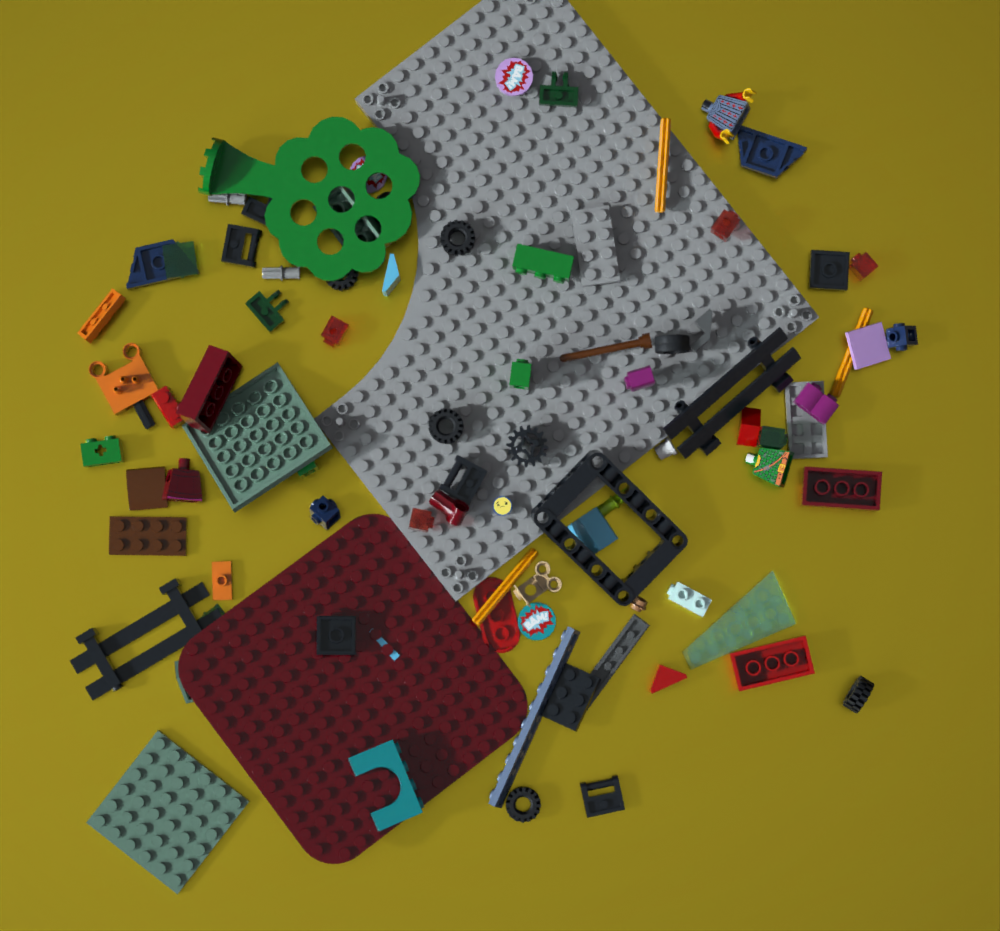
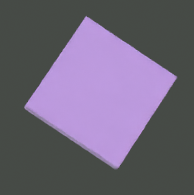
(868, 345)

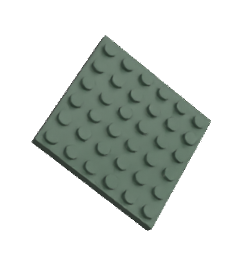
(259, 438)
(168, 812)

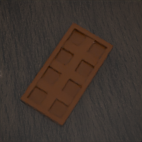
(148, 536)

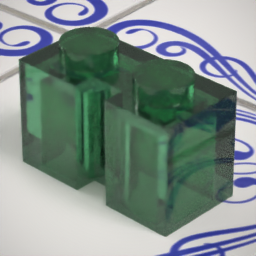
(771, 438)

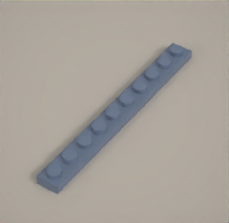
(531, 723)

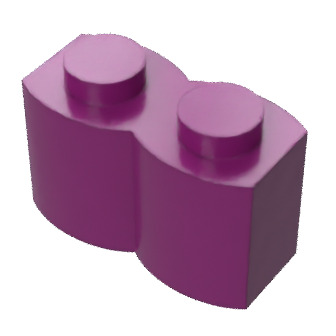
(639, 379)
(816, 403)

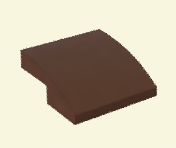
(146, 488)

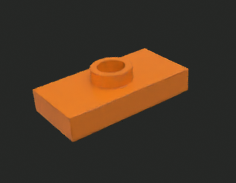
(222, 580)

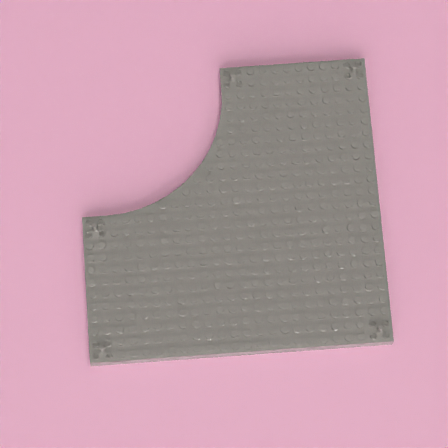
(515, 180)

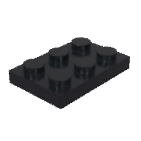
(571, 697)

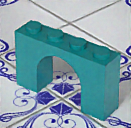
(388, 757)

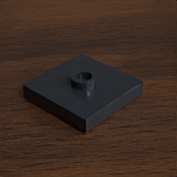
(829, 270)
(336, 635)

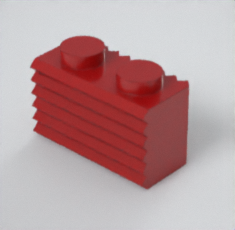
(168, 405)

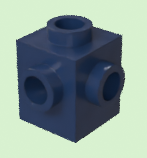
(901, 336)
(324, 512)

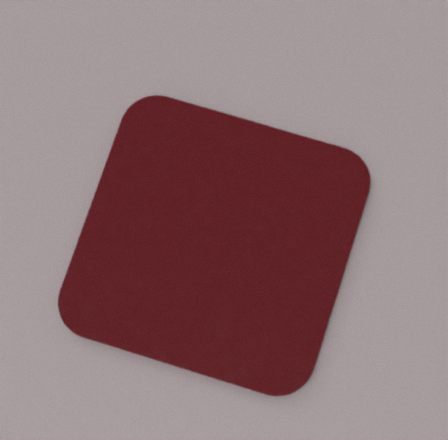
(303, 714)

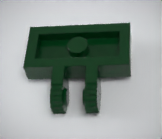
(558, 95)
(265, 311)

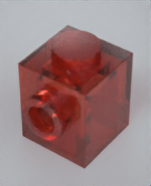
(725, 225)
(862, 265)
(334, 331)
(421, 520)

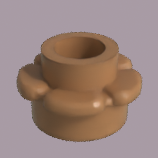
(639, 604)

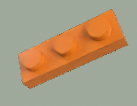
(101, 316)

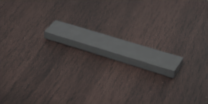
(618, 652)

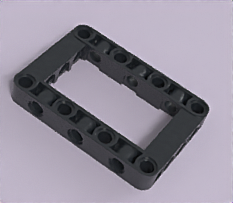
(569, 488)

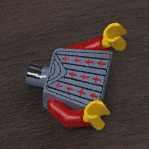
(728, 113)

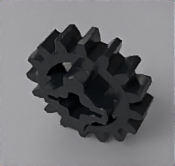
(536, 443)

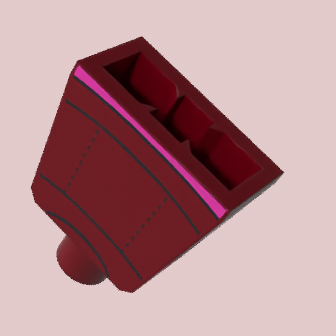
(183, 484)

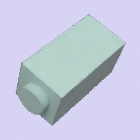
(688, 598)

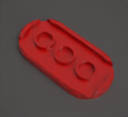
(502, 622)

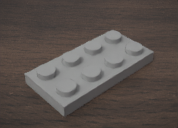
(595, 246)
(805, 434)

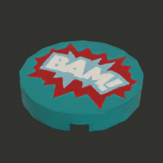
(536, 621)

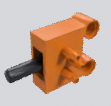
(128, 385)

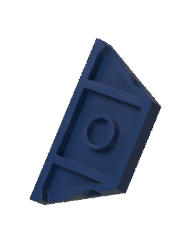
(766, 152)
(148, 265)

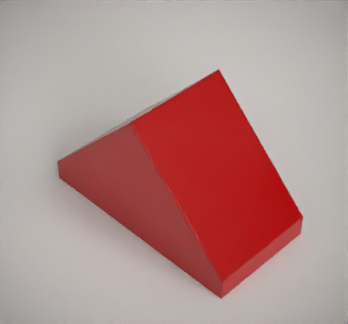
(749, 427)
(665, 677)

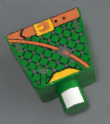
(771, 465)

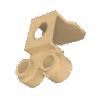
(540, 581)

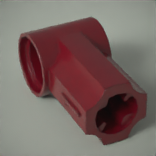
(453, 509)

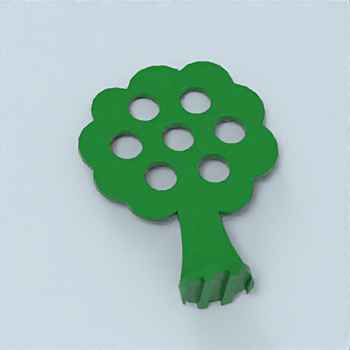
(237, 173)

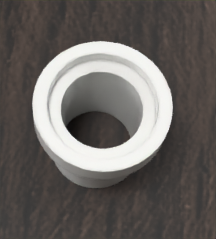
(665, 449)

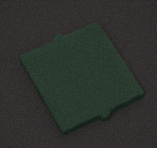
(180, 259)

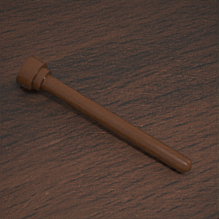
(643, 342)

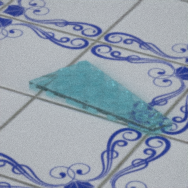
(750, 619)

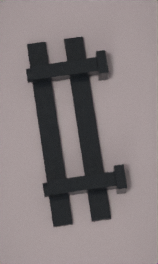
(773, 376)
(98, 652)

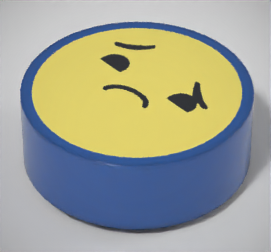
(502, 506)

